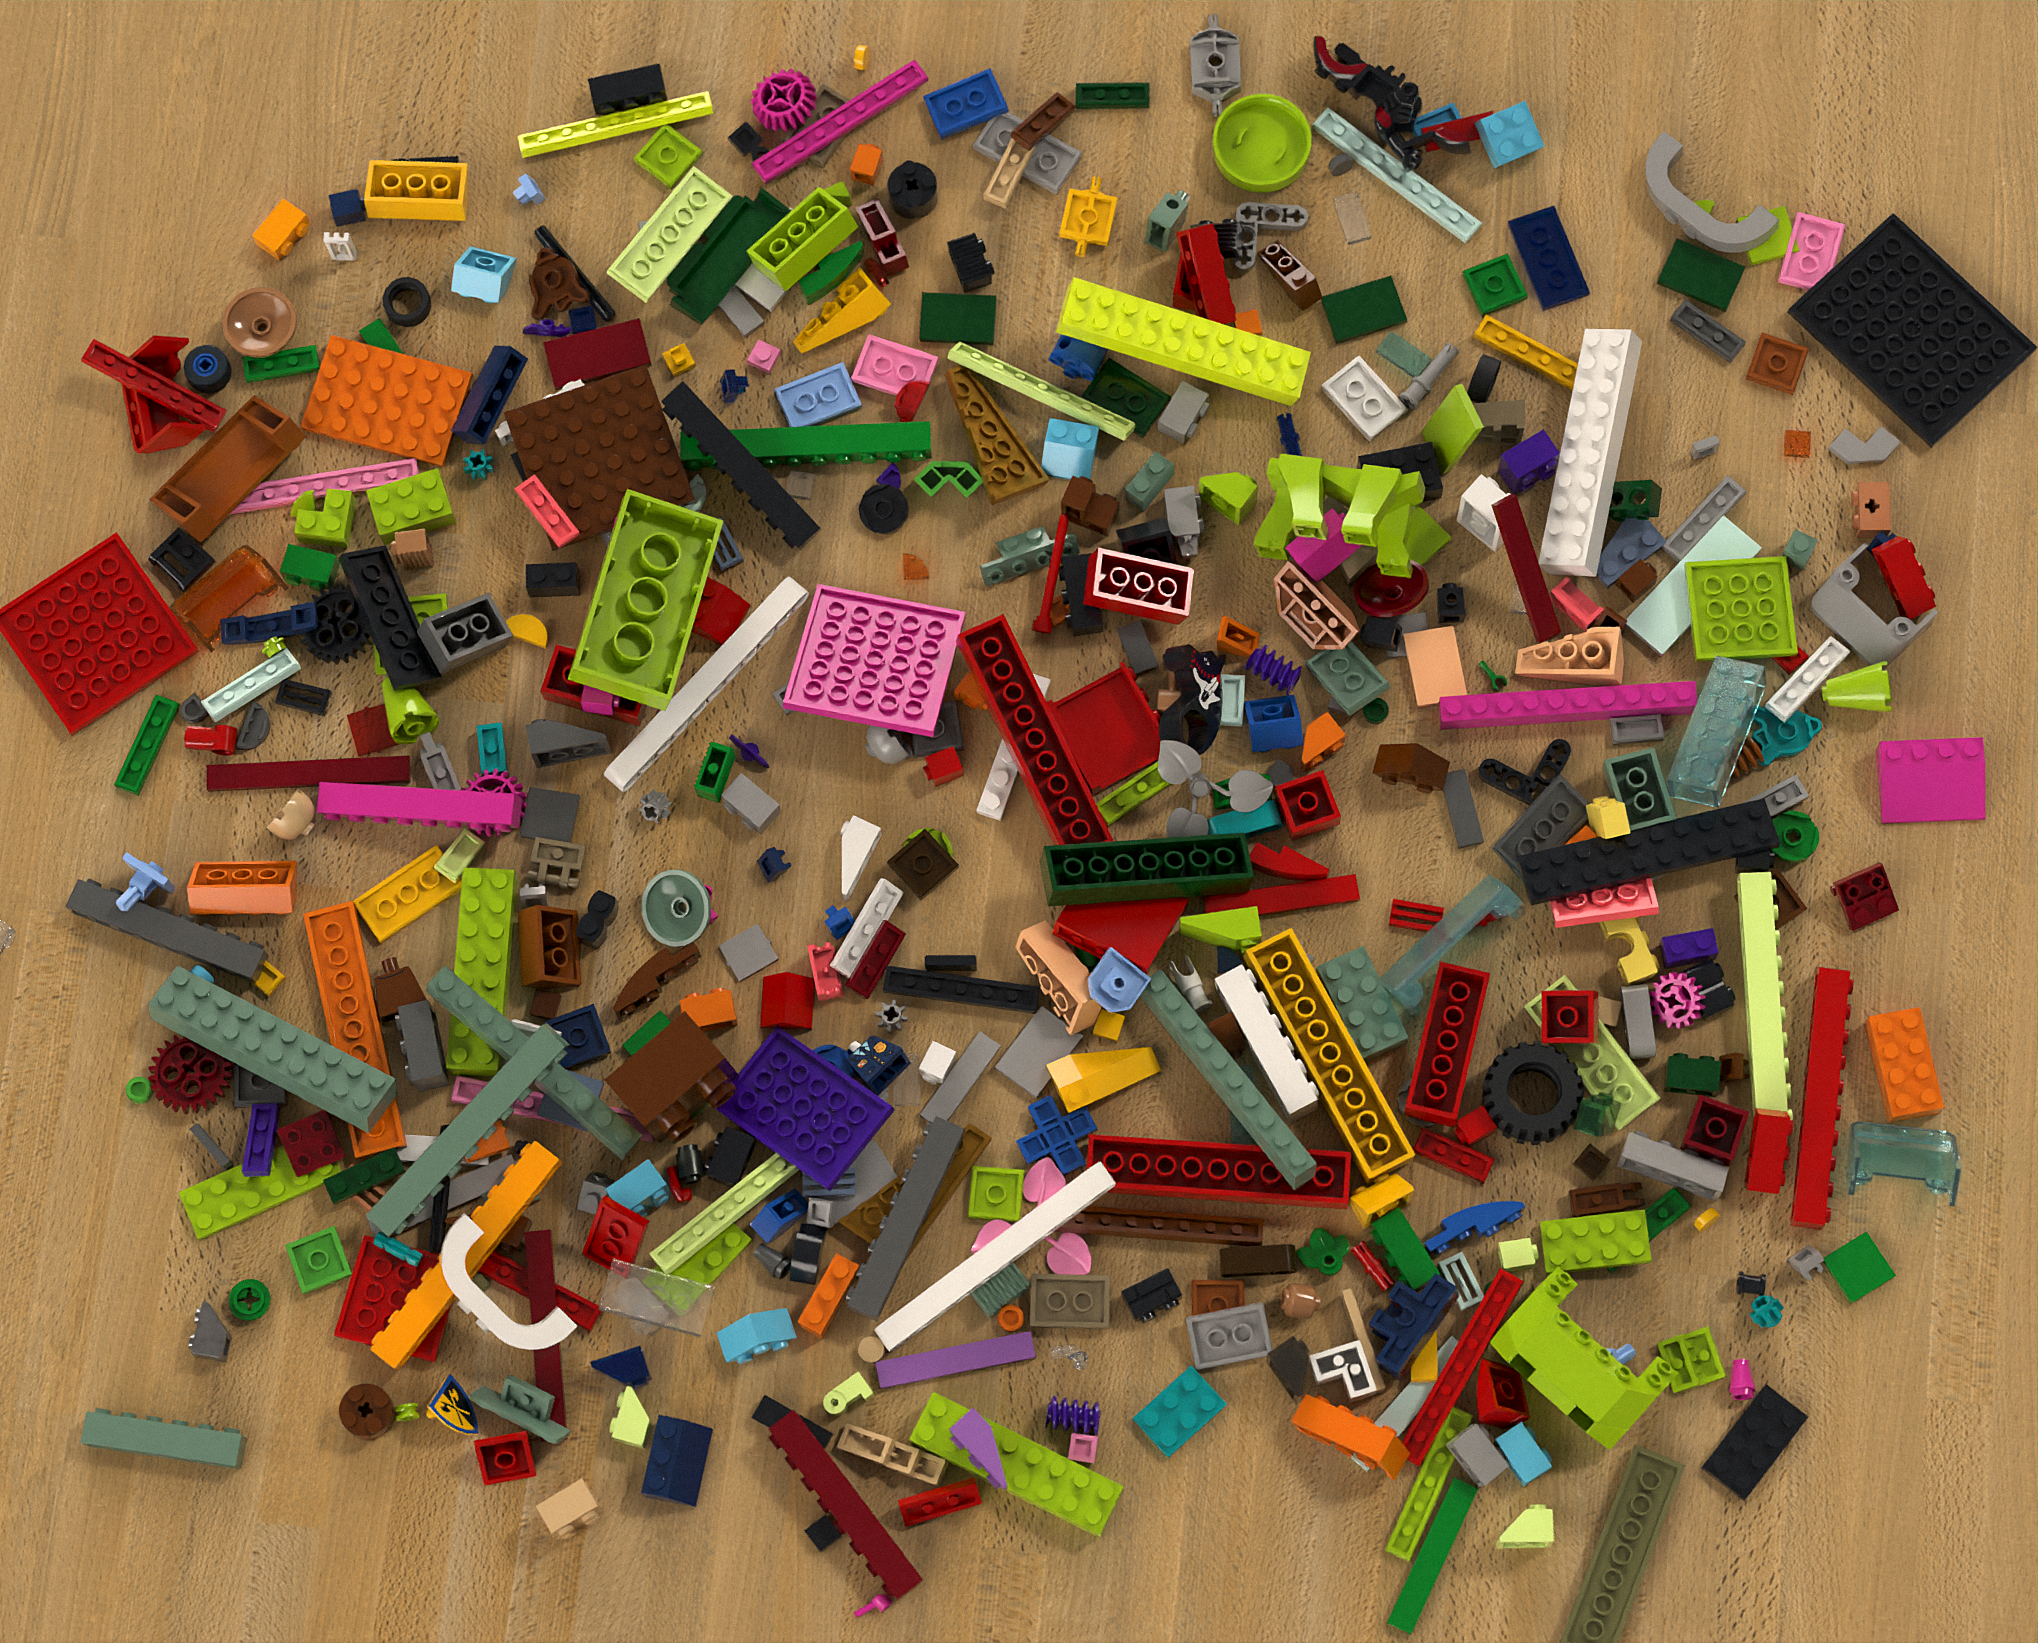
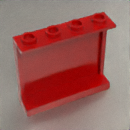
(1109, 729)
(1130, 927)

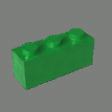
(1403, 1250)

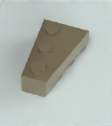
(1501, 421)
(1359, 560)

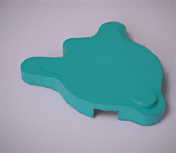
(1781, 738)

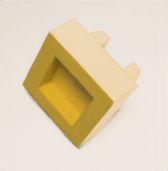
(678, 359)

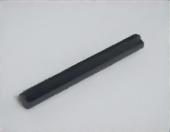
(596, 298)
(439, 1214)

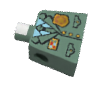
(1167, 220)

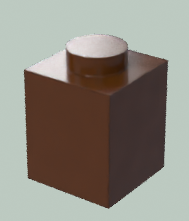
(1637, 580)

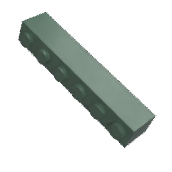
(163, 1439)

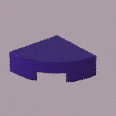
(890, 476)

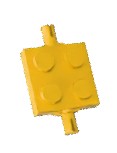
(1088, 217)

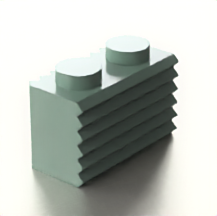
(1149, 481)
(1001, 1290)

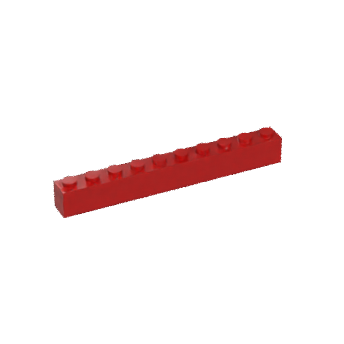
(1820, 1098)

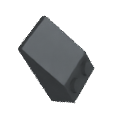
(562, 743)

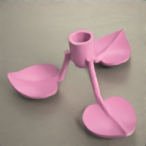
(1071, 1252)

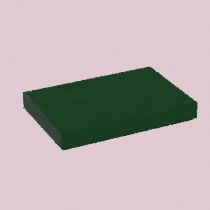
(1701, 275)
(1363, 309)
(957, 318)
(1127, 396)

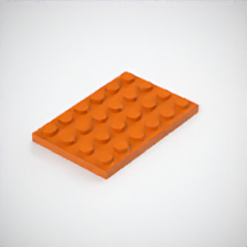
(386, 401)

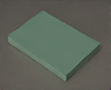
(1348, 677)

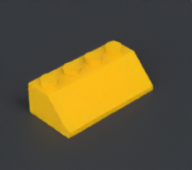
(417, 190)

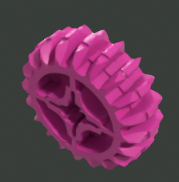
(784, 100)
(507, 785)

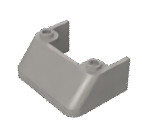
(1857, 623)

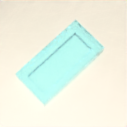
(1403, 355)

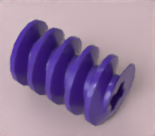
(1273, 669)
(1073, 1415)

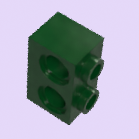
(1632, 495)

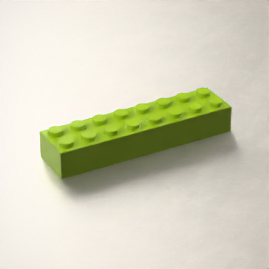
(483, 961)
(1028, 1468)

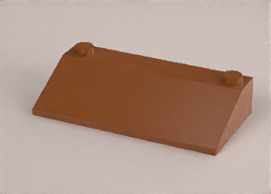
(228, 467)

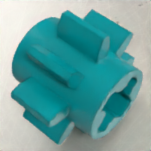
(481, 470)
(1766, 1311)

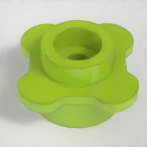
(274, 646)

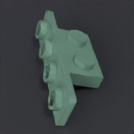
(1024, 554)
(524, 1406)

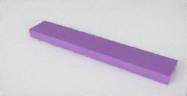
(955, 1360)

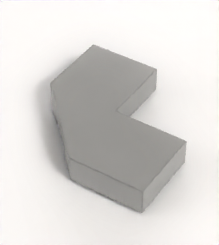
(1854, 451)

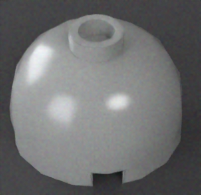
(887, 745)

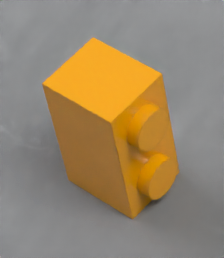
(281, 229)

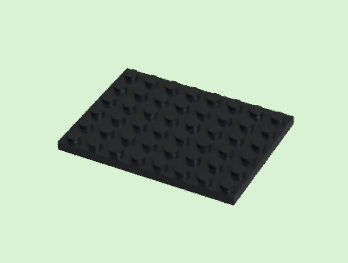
(1912, 330)

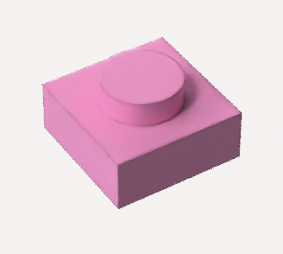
(764, 356)
(1083, 1447)

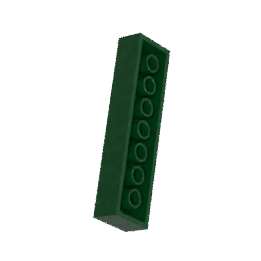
(1146, 869)

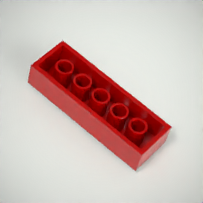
(1447, 1044)

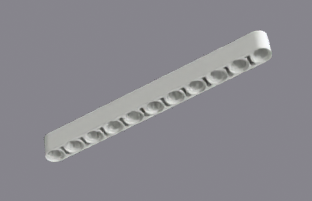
(706, 684)
(995, 1256)

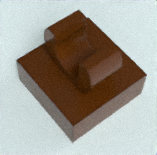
(1732, 1067)

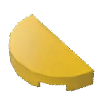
(528, 629)

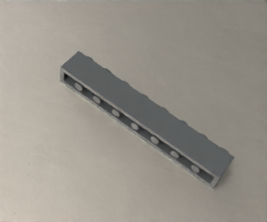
(169, 931)
(905, 1219)

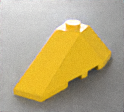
(855, 305)
(1094, 1075)

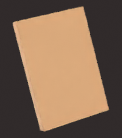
(1434, 665)

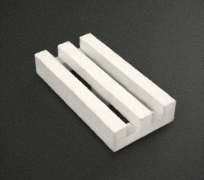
(344, 245)

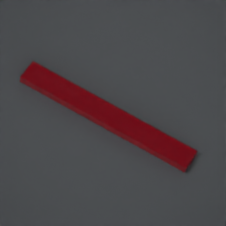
(308, 773)
(542, 1302)

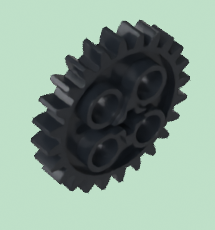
(334, 649)

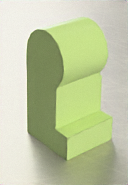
(845, 1394)

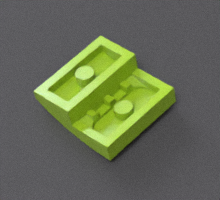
(1693, 1358)

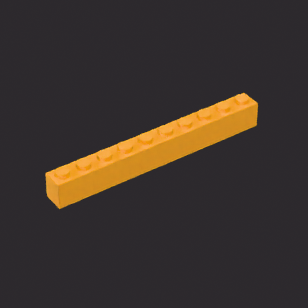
(495, 1219)

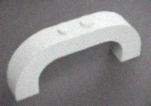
(491, 1317)

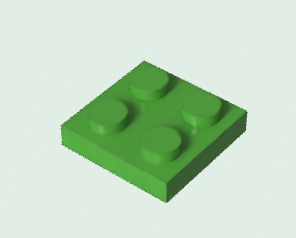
(319, 1260)

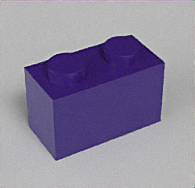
(1688, 948)

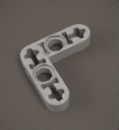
(1251, 226)

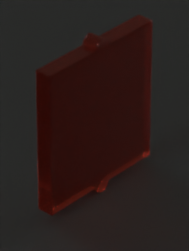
(370, 730)

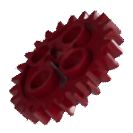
(172, 1061)

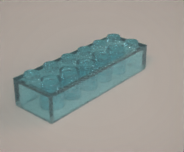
(1716, 731)

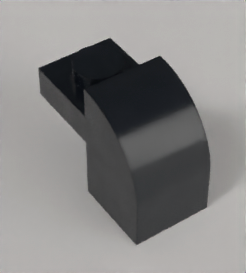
(807, 1253)

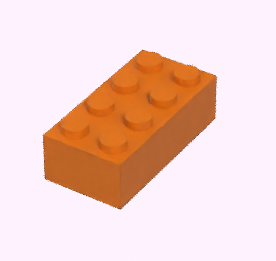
(1904, 1065)

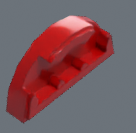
(909, 399)

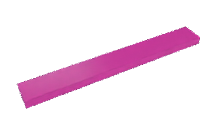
(840, 122)

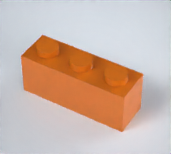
(828, 1296)

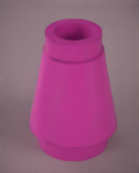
(1741, 1381)

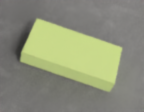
(459, 855)

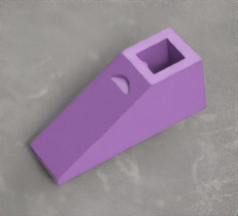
(978, 1439)

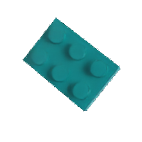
(1179, 1411)

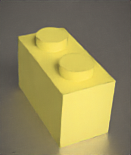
(1607, 817)

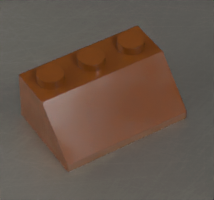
(549, 947)

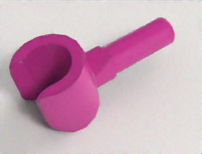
(881, 1601)

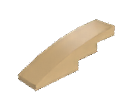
(892, 1454)

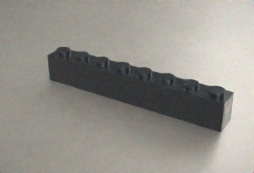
(741, 465)

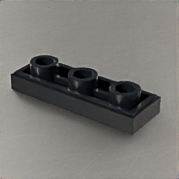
(771, 1412)

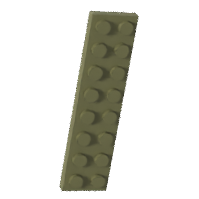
(1623, 1548)

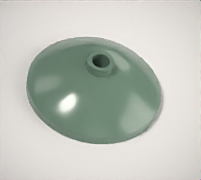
(664, 908)

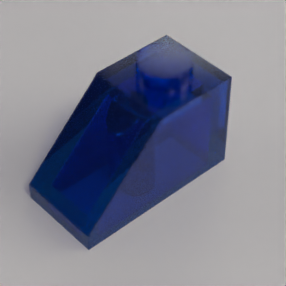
(625, 1367)

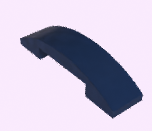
(264, 627)

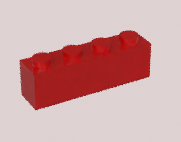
(1206, 274)

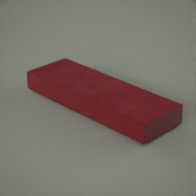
(875, 959)

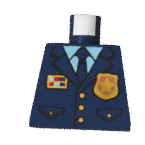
(877, 1062)

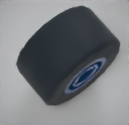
(212, 377)

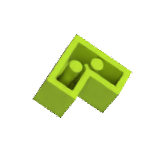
(332, 525)

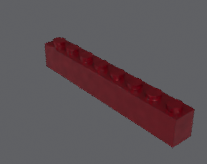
(845, 1504)

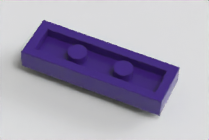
(261, 1139)

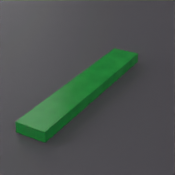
(1432, 1556)

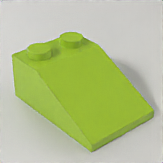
(1229, 929)

